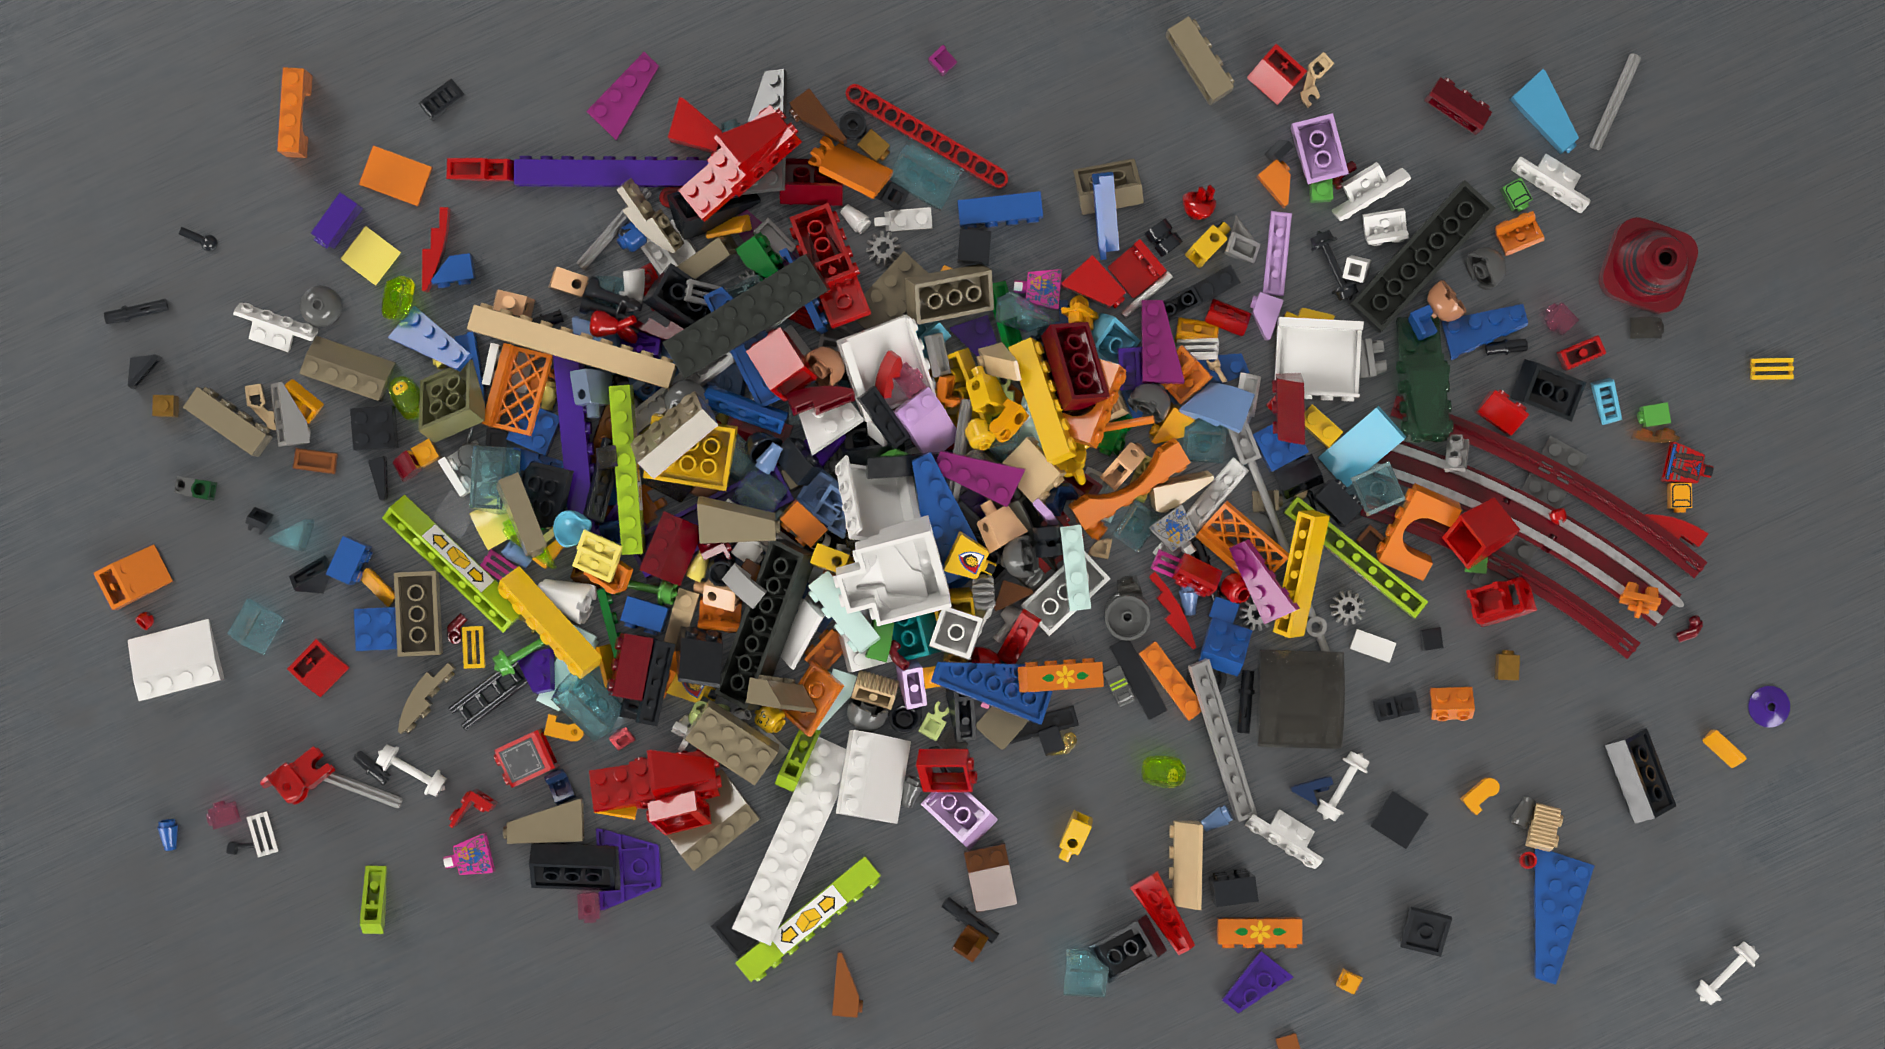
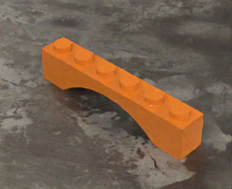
(1167, 460)

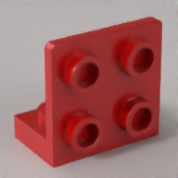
(1137, 269)
(482, 803)

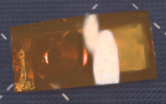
(1661, 436)

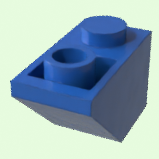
(455, 269)

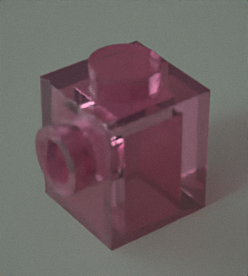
(1560, 318)
(910, 381)
(223, 814)
(589, 906)

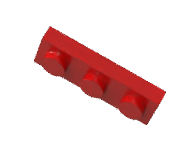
(1019, 637)

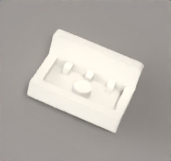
(1385, 227)

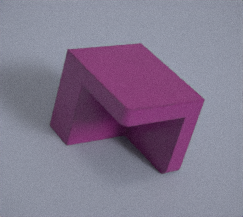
(942, 60)

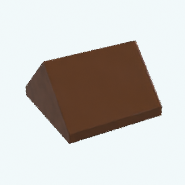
(1009, 594)

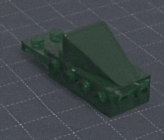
(1423, 385)

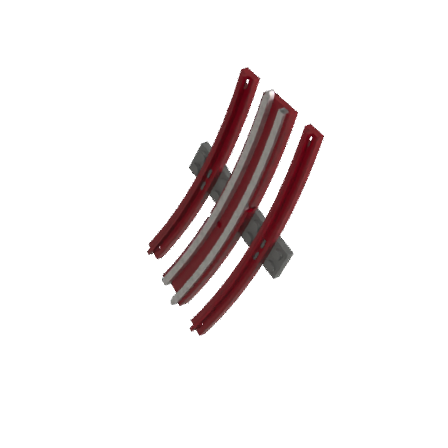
(1550, 479)

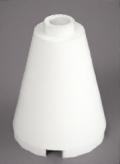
(571, 598)

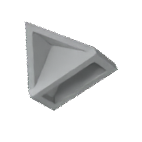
(1241, 243)

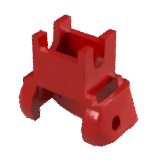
(1494, 602)
(297, 778)

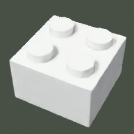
(956, 632)

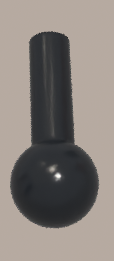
(207, 242)

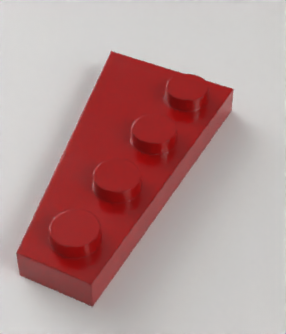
(1159, 905)

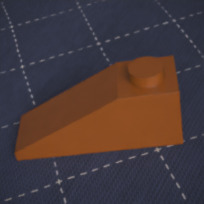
(846, 994)

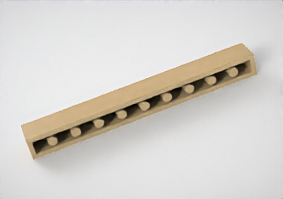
(571, 346)

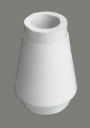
(857, 220)

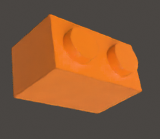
(802, 523)

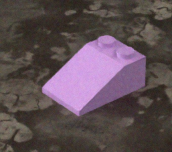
(1319, 148)
(927, 422)
(960, 815)

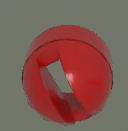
(1558, 514)
(144, 620)
(1531, 860)

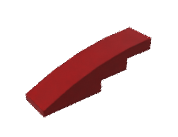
(433, 257)
(1176, 618)

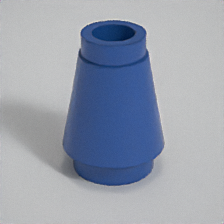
(168, 833)

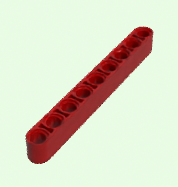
(920, 128)

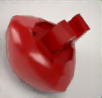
(1199, 204)

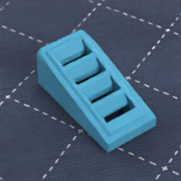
(1596, 385)

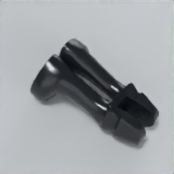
(595, 290)

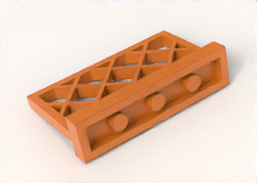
(501, 384)
(1219, 544)

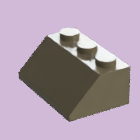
(1126, 184)
(779, 693)

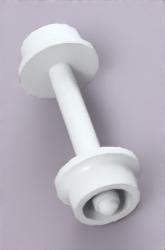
(388, 756)
(1329, 809)
(1708, 992)

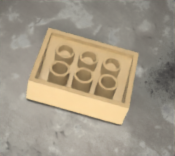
(1187, 864)

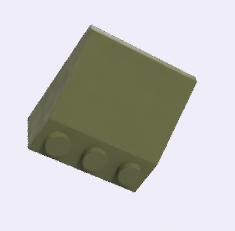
(450, 402)

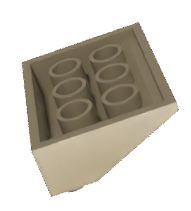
(729, 817)

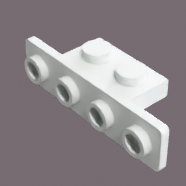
(1554, 179)
(1368, 187)
(273, 328)
(1288, 835)

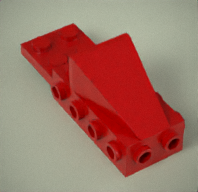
(741, 161)
(824, 243)
(654, 779)

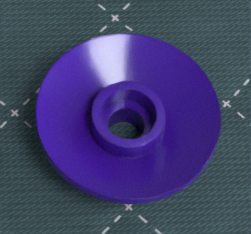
(1759, 704)

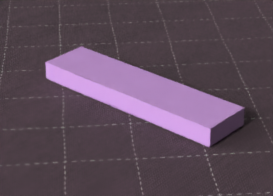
(1277, 253)

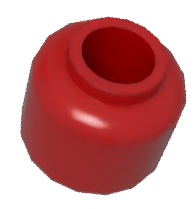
(1235, 589)

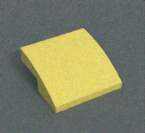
(370, 255)
(489, 527)
(597, 556)

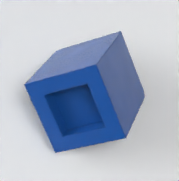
(1422, 323)
(1224, 610)

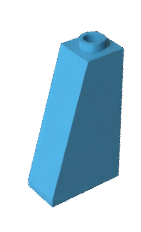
(1546, 113)

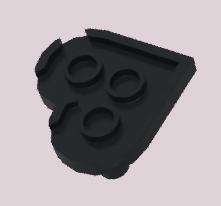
(547, 491)

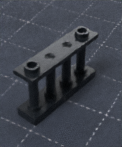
(659, 666)

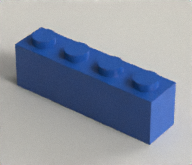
(1000, 209)

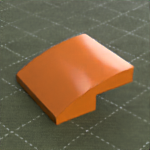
(1194, 376)

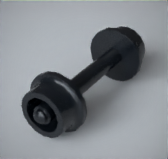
(1322, 241)

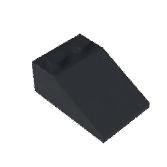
(1548, 390)
(699, 656)
(1128, 948)

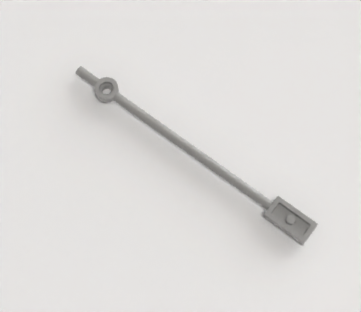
(1248, 453)

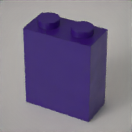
(336, 221)

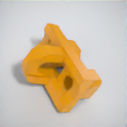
(1080, 311)

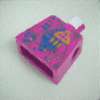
(1041, 288)
(471, 856)

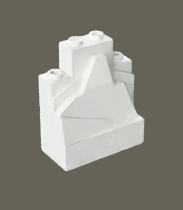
(895, 574)

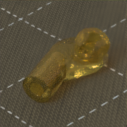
(1069, 742)

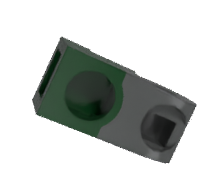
(195, 488)

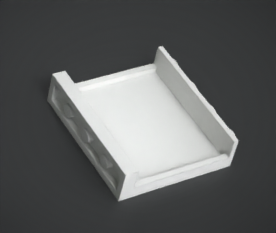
(866, 349)
(1323, 353)
(874, 502)

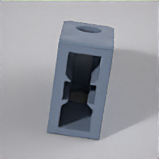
(591, 389)

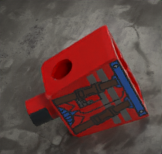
(1684, 465)

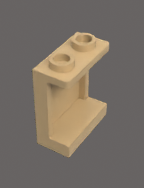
(1039, 474)

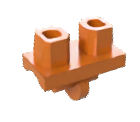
(1640, 602)

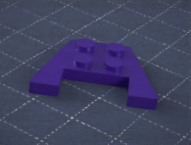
(638, 867)

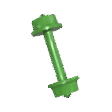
(666, 592)
(503, 663)

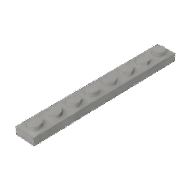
(1222, 740)

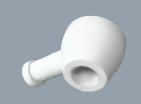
(1009, 615)

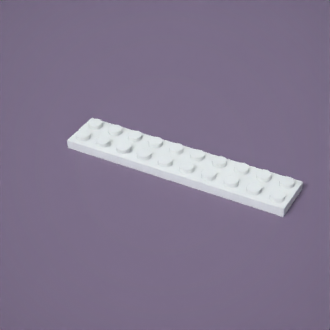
(792, 843)

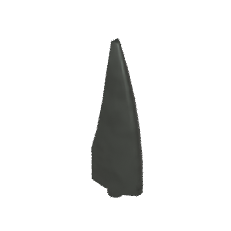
(1028, 515)

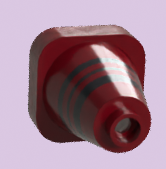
(1633, 266)

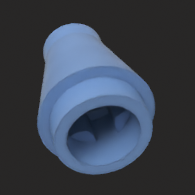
(768, 459)
(516, 554)
(1188, 600)
(1219, 817)

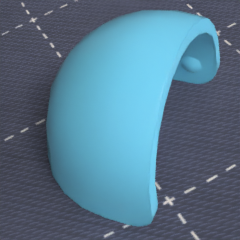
(569, 527)

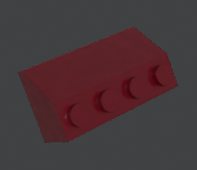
(1075, 365)

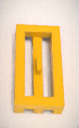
(1790, 368)
(474, 652)

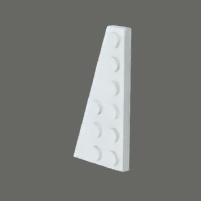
(827, 426)

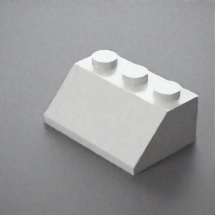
(802, 630)

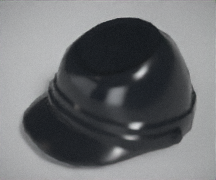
(758, 443)
(904, 720)

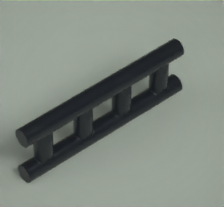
(487, 706)

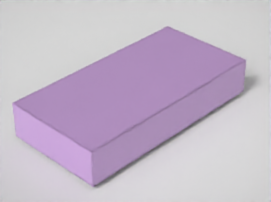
(1044, 512)

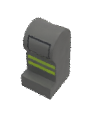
(1119, 685)

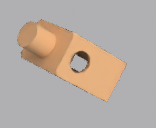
(562, 281)
(514, 303)
(1129, 459)
(999, 526)
(717, 596)

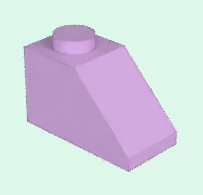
(1265, 313)
(912, 685)

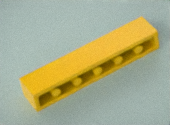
(1043, 402)
(1302, 570)
(549, 623)

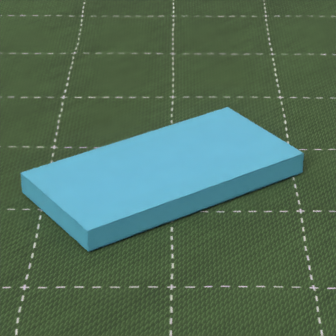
(1362, 446)

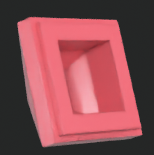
(621, 738)

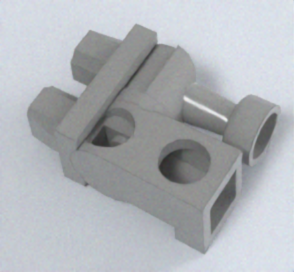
(1368, 365)

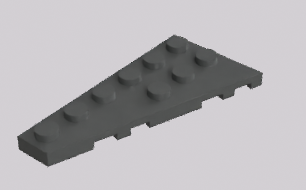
(774, 93)

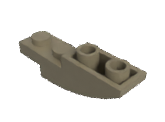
(652, 224)
(418, 702)

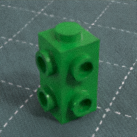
(1114, 440)

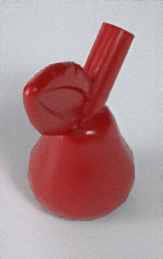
(604, 324)

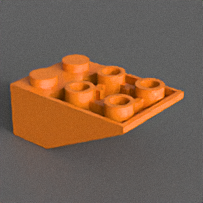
(133, 577)

